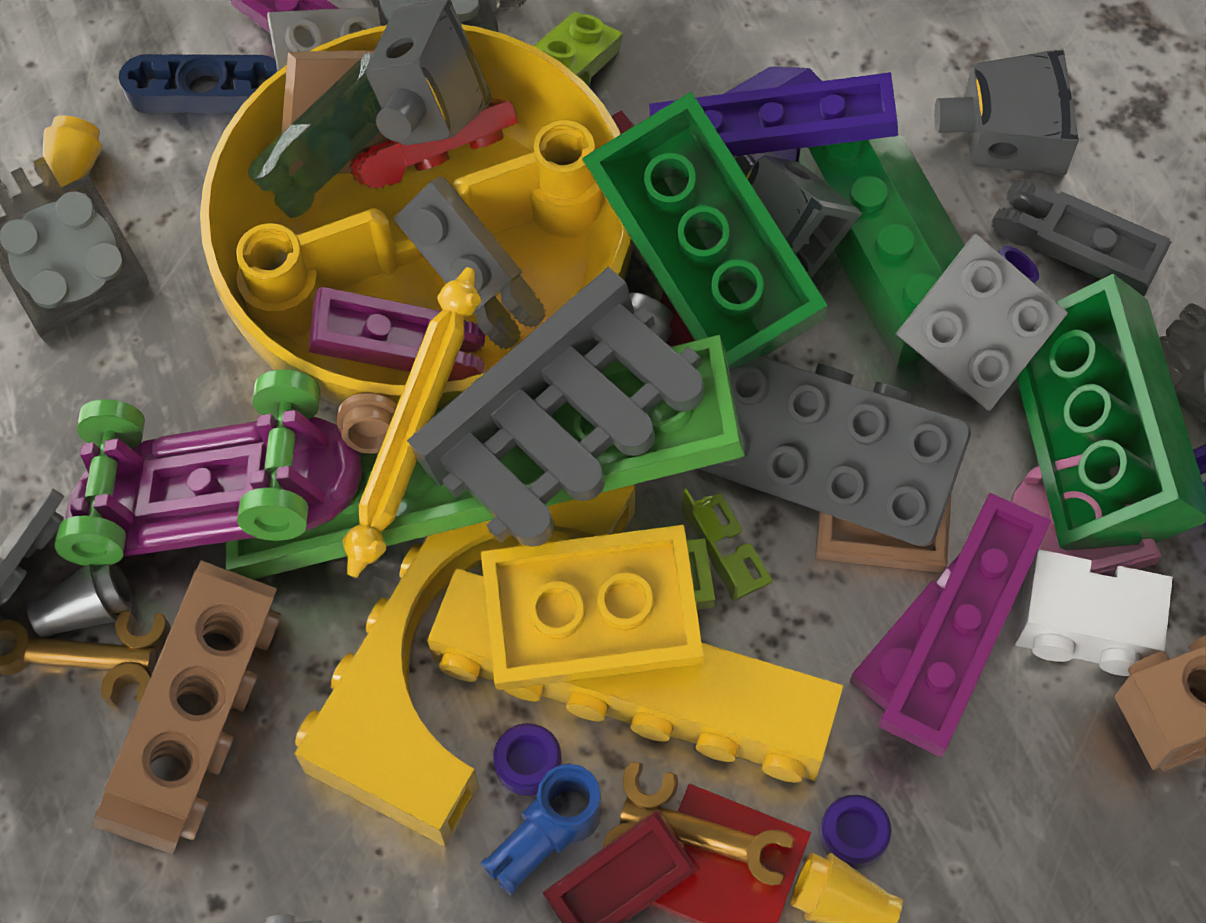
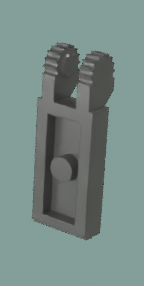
(1081, 235)
(456, 239)

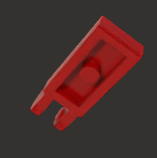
(389, 159)

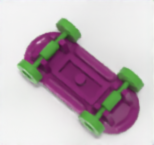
(208, 483)

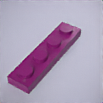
(964, 625)

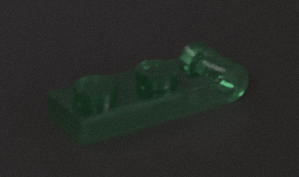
(322, 138)

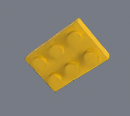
(591, 607)

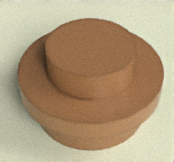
(365, 421)

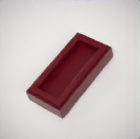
(624, 875)

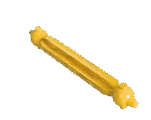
(415, 408)

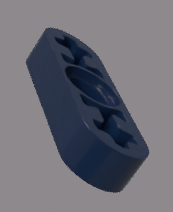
(185, 69)

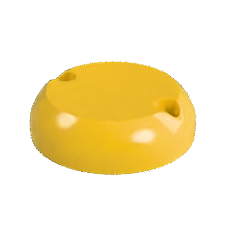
(523, 189)

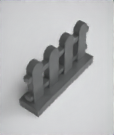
(523, 389)

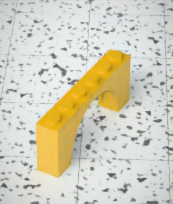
(368, 731)

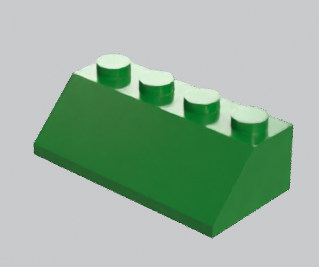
(706, 233)
(898, 240)
(1110, 394)

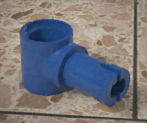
(545, 829)

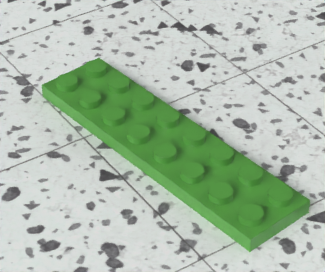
(681, 444)

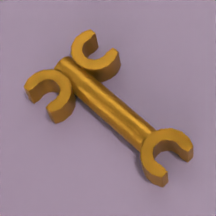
(126, 662)
(693, 830)

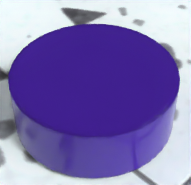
(525, 756)
(855, 830)

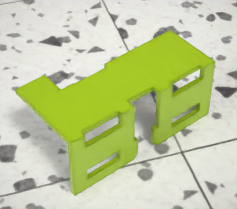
(731, 567)

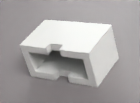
(1092, 615)

